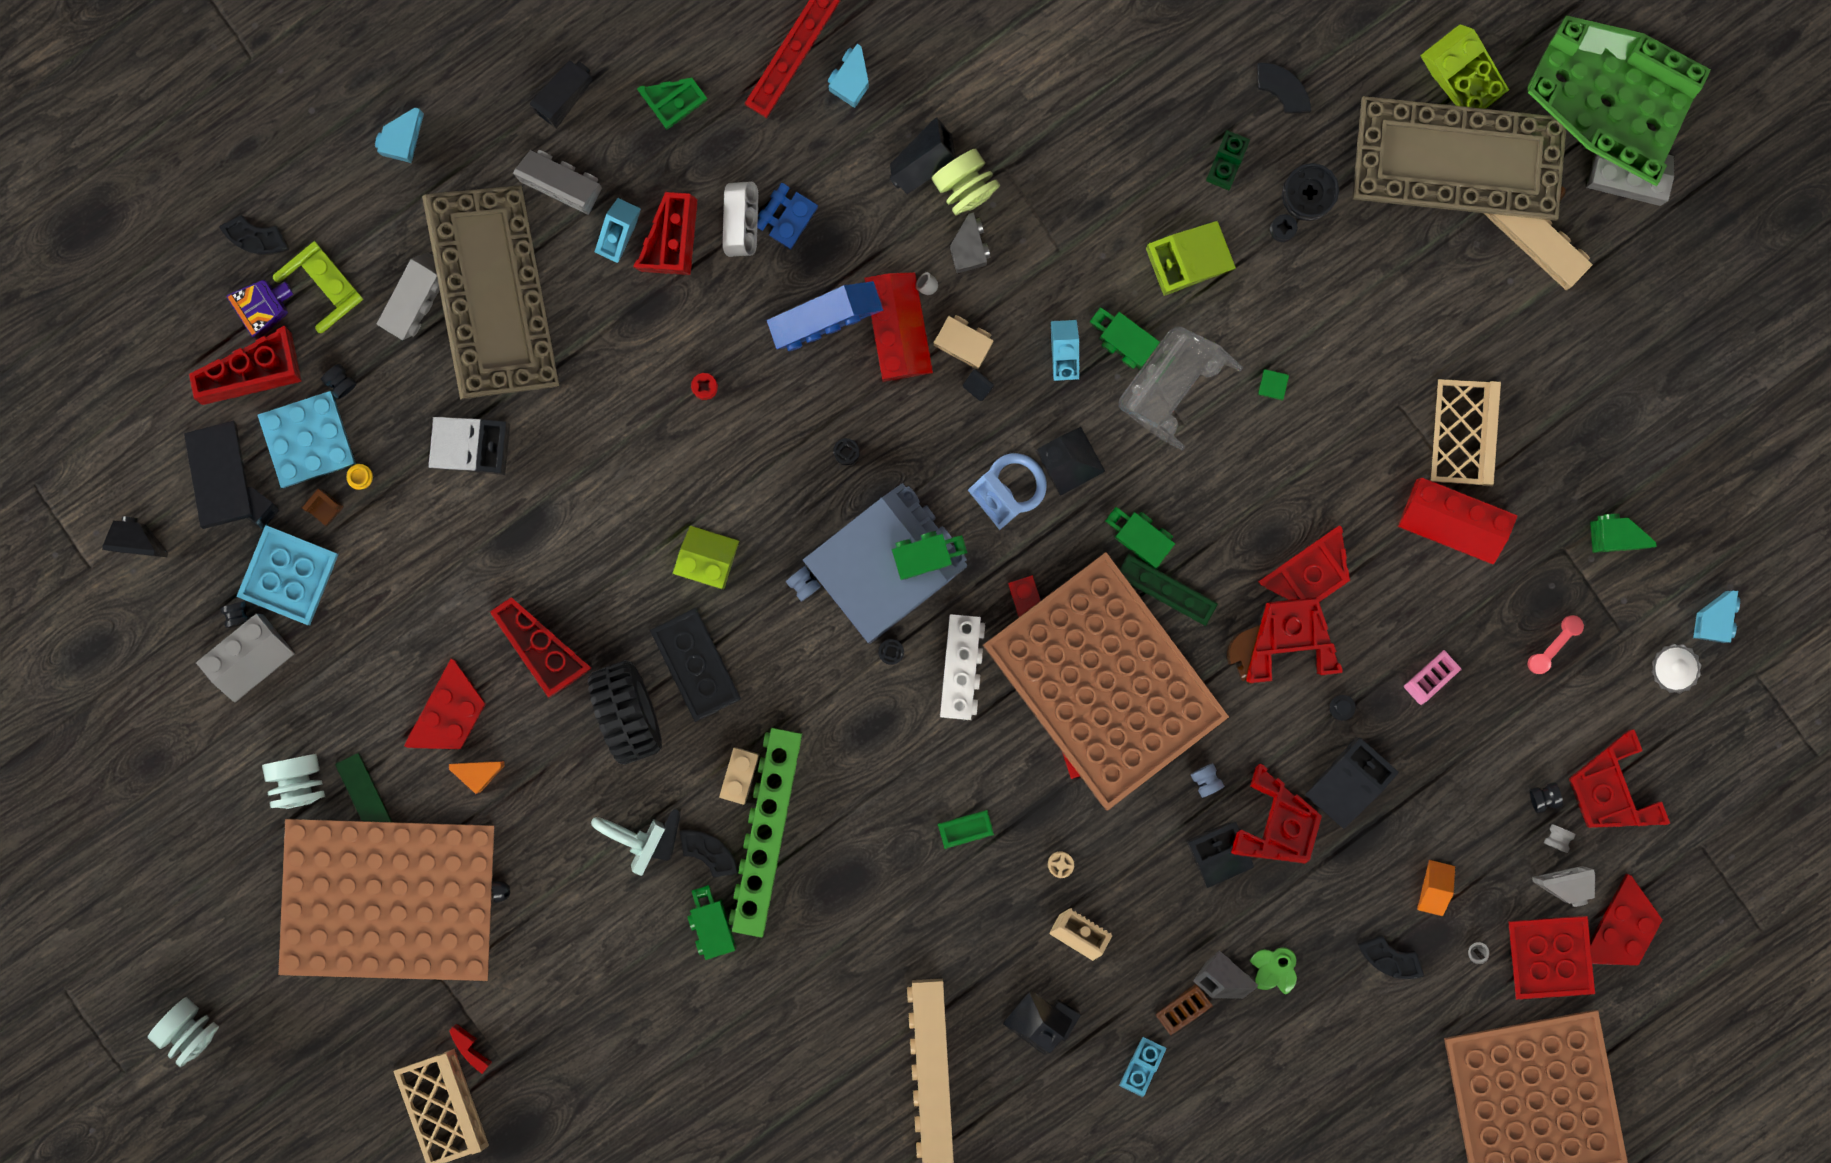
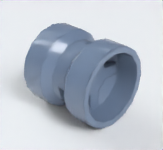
(803, 583)
(1207, 780)

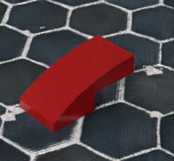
(464, 1042)

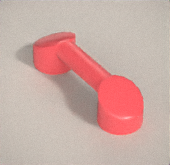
(1541, 663)

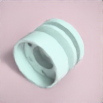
(293, 781)
(183, 1032)

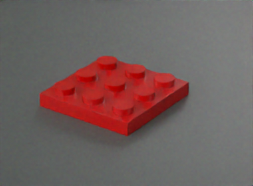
(1551, 957)

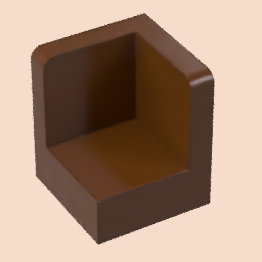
(323, 506)

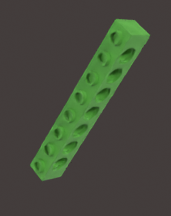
(755, 923)

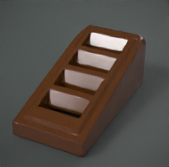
(1197, 1011)

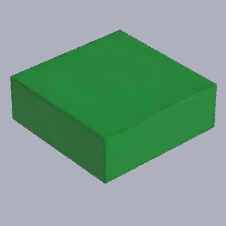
(1273, 384)

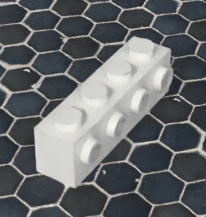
(960, 667)

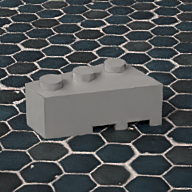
(411, 298)

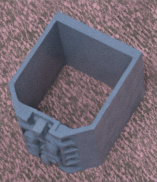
(861, 569)

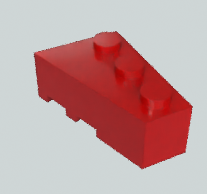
(671, 237)

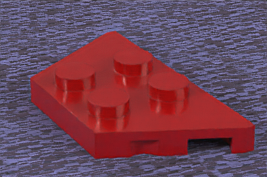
(1312, 572)
(448, 713)
(1625, 927)

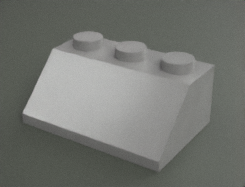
(1615, 180)
(558, 181)
(245, 657)

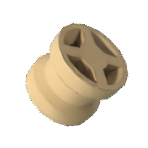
(1063, 867)

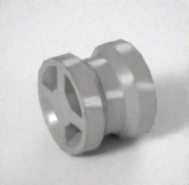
(1559, 838)

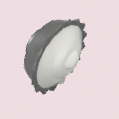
(1676, 668)

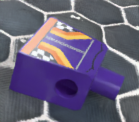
(260, 306)

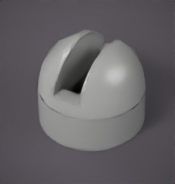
(927, 284)
(1482, 948)

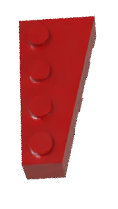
(256, 368)
(541, 651)

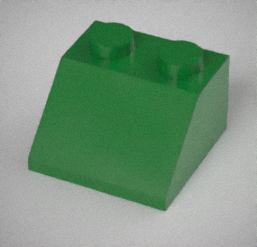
(1618, 534)

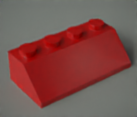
(900, 328)
(1457, 520)

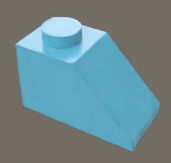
(400, 136)
(617, 230)

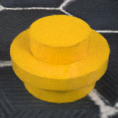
(359, 476)

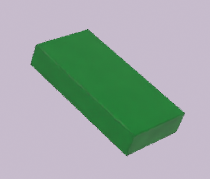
(965, 829)

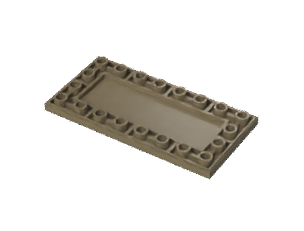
(1459, 158)
(490, 291)

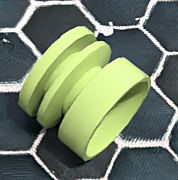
(964, 180)

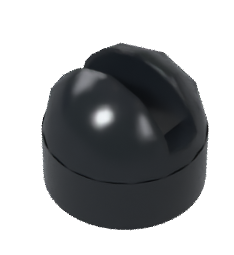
(500, 891)

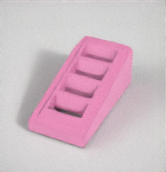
(1417, 692)

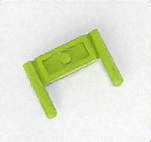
(329, 280)

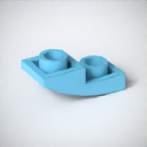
(1142, 1066)

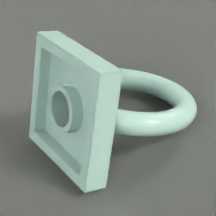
(641, 844)

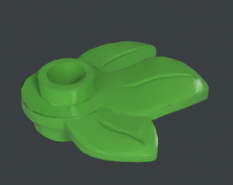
(1272, 972)

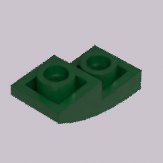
(1227, 160)

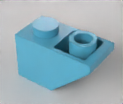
(851, 80)
(1065, 350)
(1716, 619)

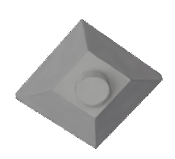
(1569, 885)

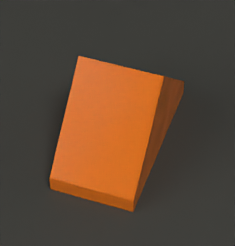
(476, 774)
(1437, 888)

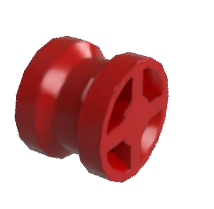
(707, 389)

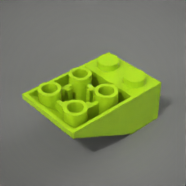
(1465, 69)
(1190, 257)

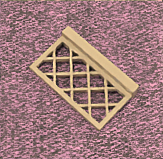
(1488, 433)
(462, 1107)

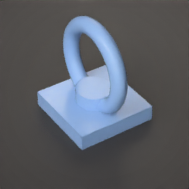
(997, 498)

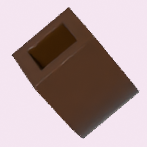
(1242, 649)

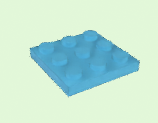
(306, 439)
(287, 575)

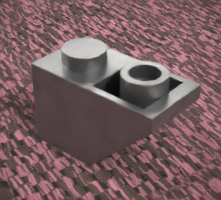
(967, 246)
(1224, 979)

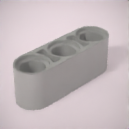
(740, 219)

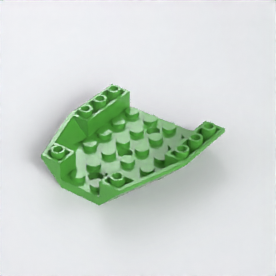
(1635, 75)

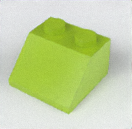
(706, 557)

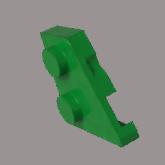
(673, 100)

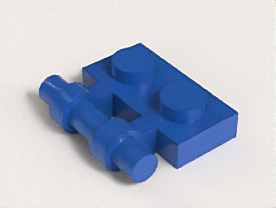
(792, 221)

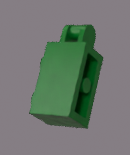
(1125, 338)
(1141, 536)
(926, 554)
(711, 925)

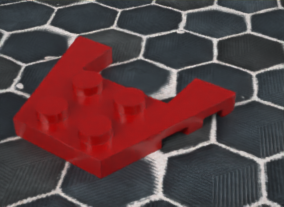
(1291, 628)
(1604, 793)
(1289, 828)

